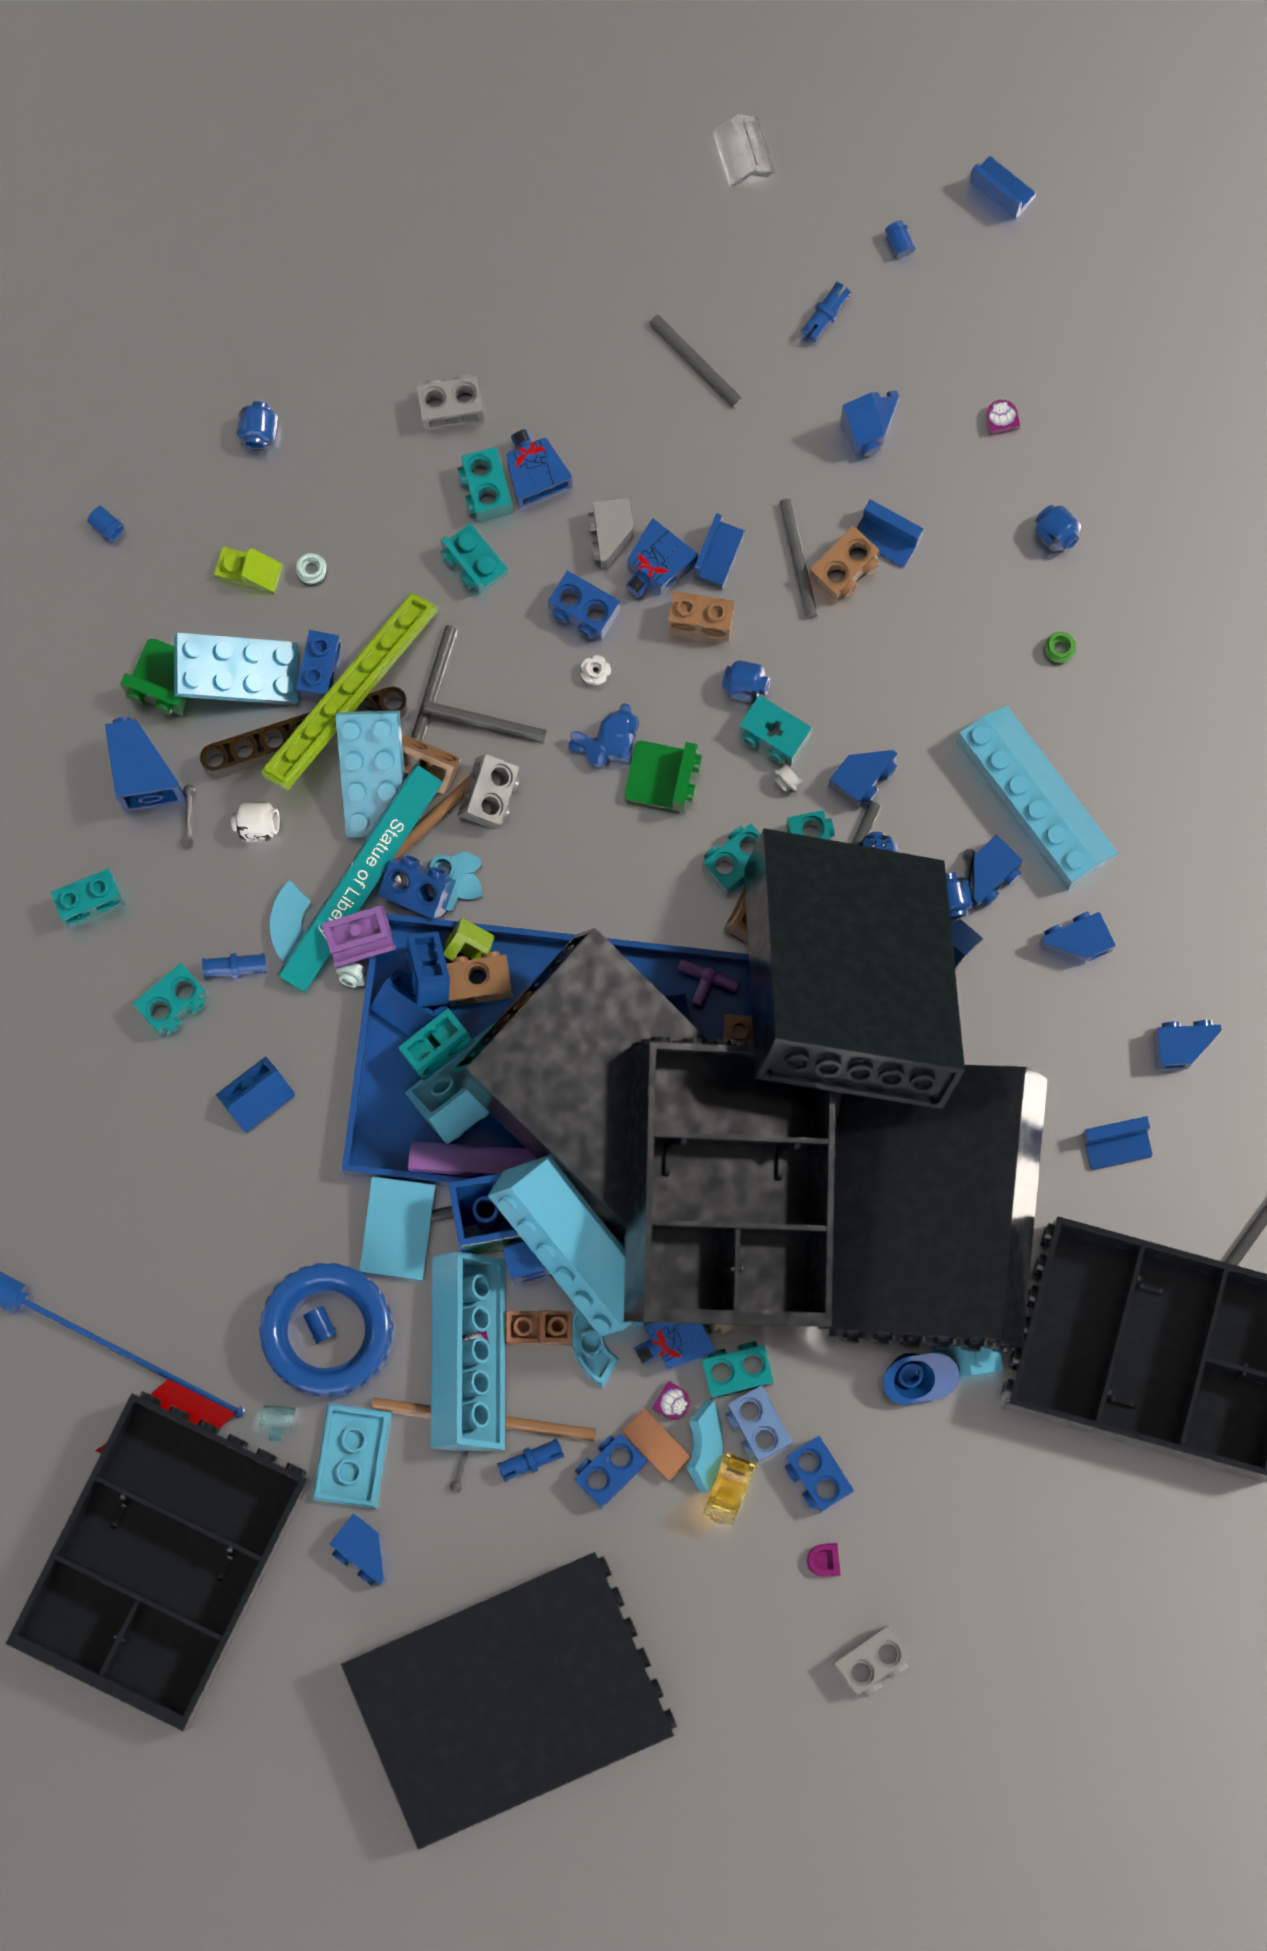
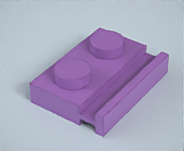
(359, 936)

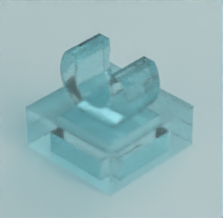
(277, 1419)

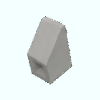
(613, 527)

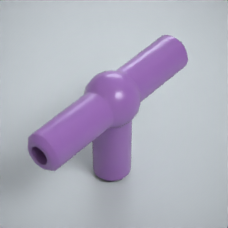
(707, 977)

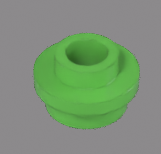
(1060, 638)

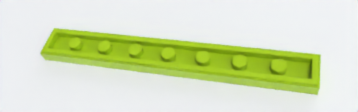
(349, 691)

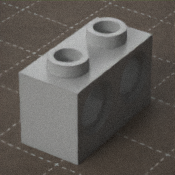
(451, 410)
(482, 787)
(868, 1654)

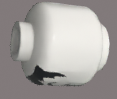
(255, 821)

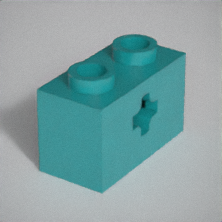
(767, 716)

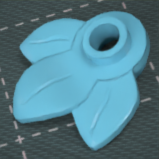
(460, 869)

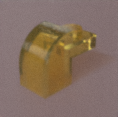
(728, 1489)

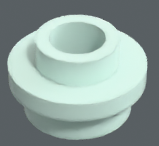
(308, 560)
(352, 974)

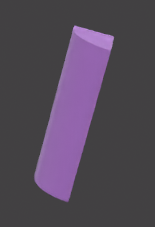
(464, 1159)

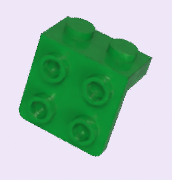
(154, 679)
(662, 775)

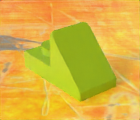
(248, 569)

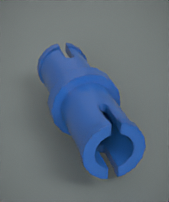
(825, 312)
(234, 965)
(530, 1460)

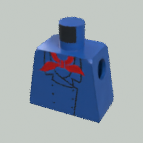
(535, 469)
(658, 560)
(674, 1343)

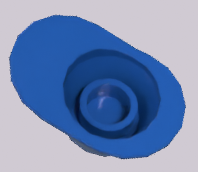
(920, 1377)

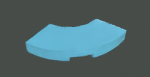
(287, 919)
(591, 1350)
(706, 1446)

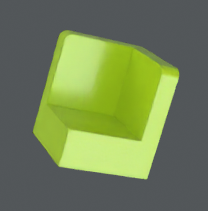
(468, 940)

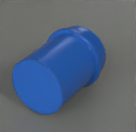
(900, 238)
(105, 523)
(319, 1324)

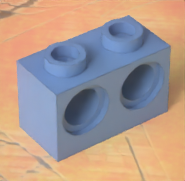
(766, 1421)

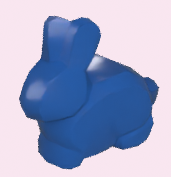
(613, 738)

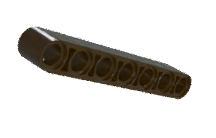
(259, 737)

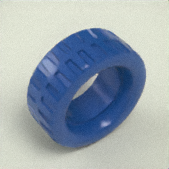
(294, 1293)

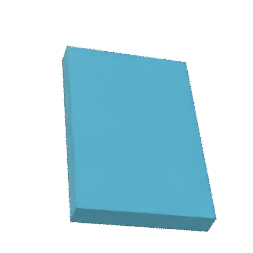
(397, 1228)
(352, 1456)

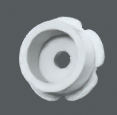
(599, 677)
(787, 778)

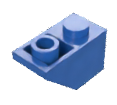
(860, 774)
(991, 869)
(1081, 941)
(1181, 1045)
(362, 1547)

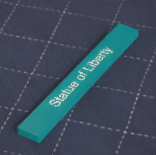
(361, 874)

